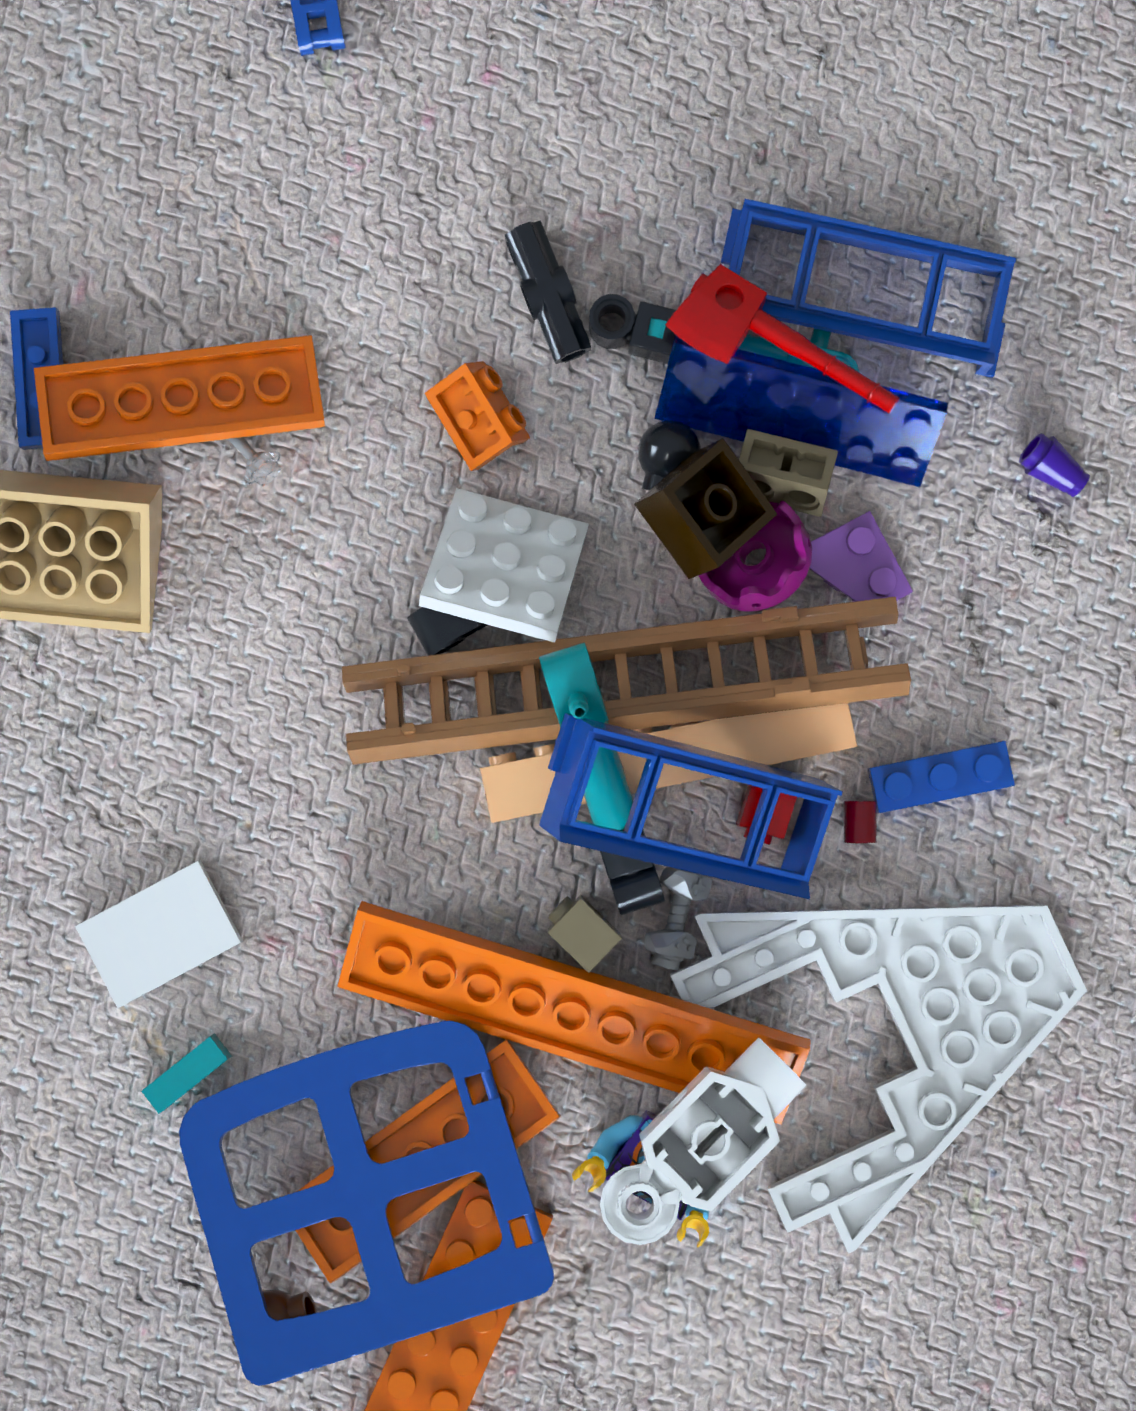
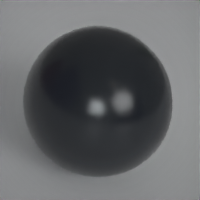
(665, 448)

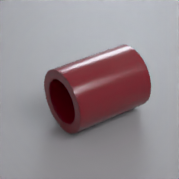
(860, 822)

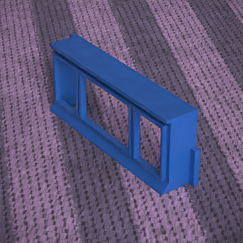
(937, 253)
(573, 763)

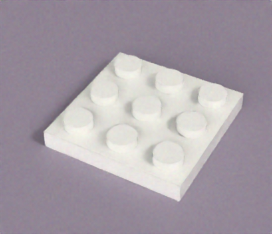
(504, 565)

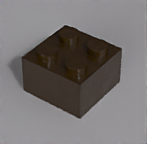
(706, 509)

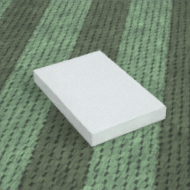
(159, 934)

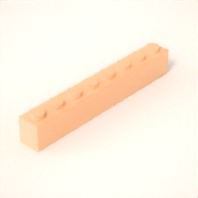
(522, 786)

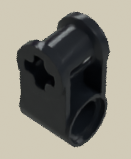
(440, 630)

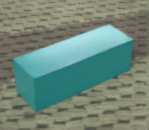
(186, 1073)

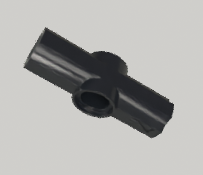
(547, 292)

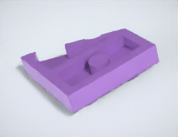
(859, 561)

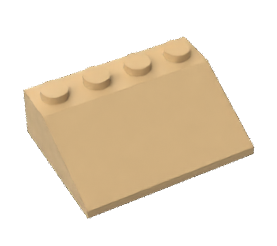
(79, 550)

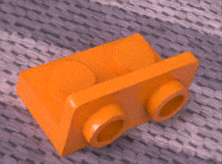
(477, 413)

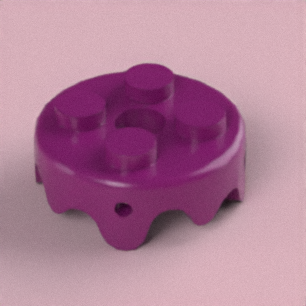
(776, 576)

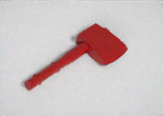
(728, 307)

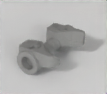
(673, 943)

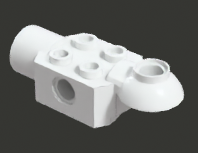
(702, 1143)

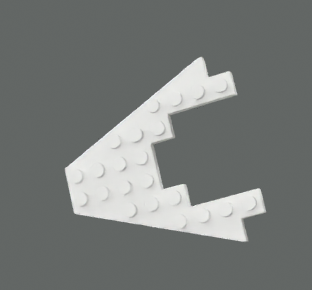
(967, 997)

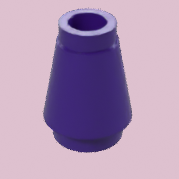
(1053, 465)

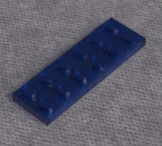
(803, 407)

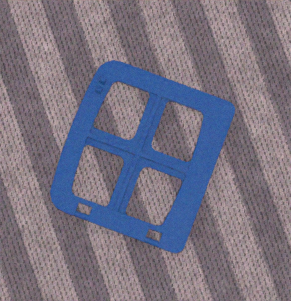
(360, 1194)

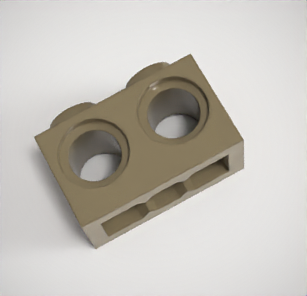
(789, 470)
(582, 931)

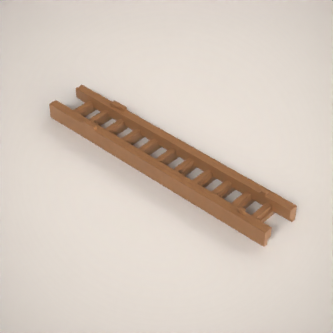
(539, 724)

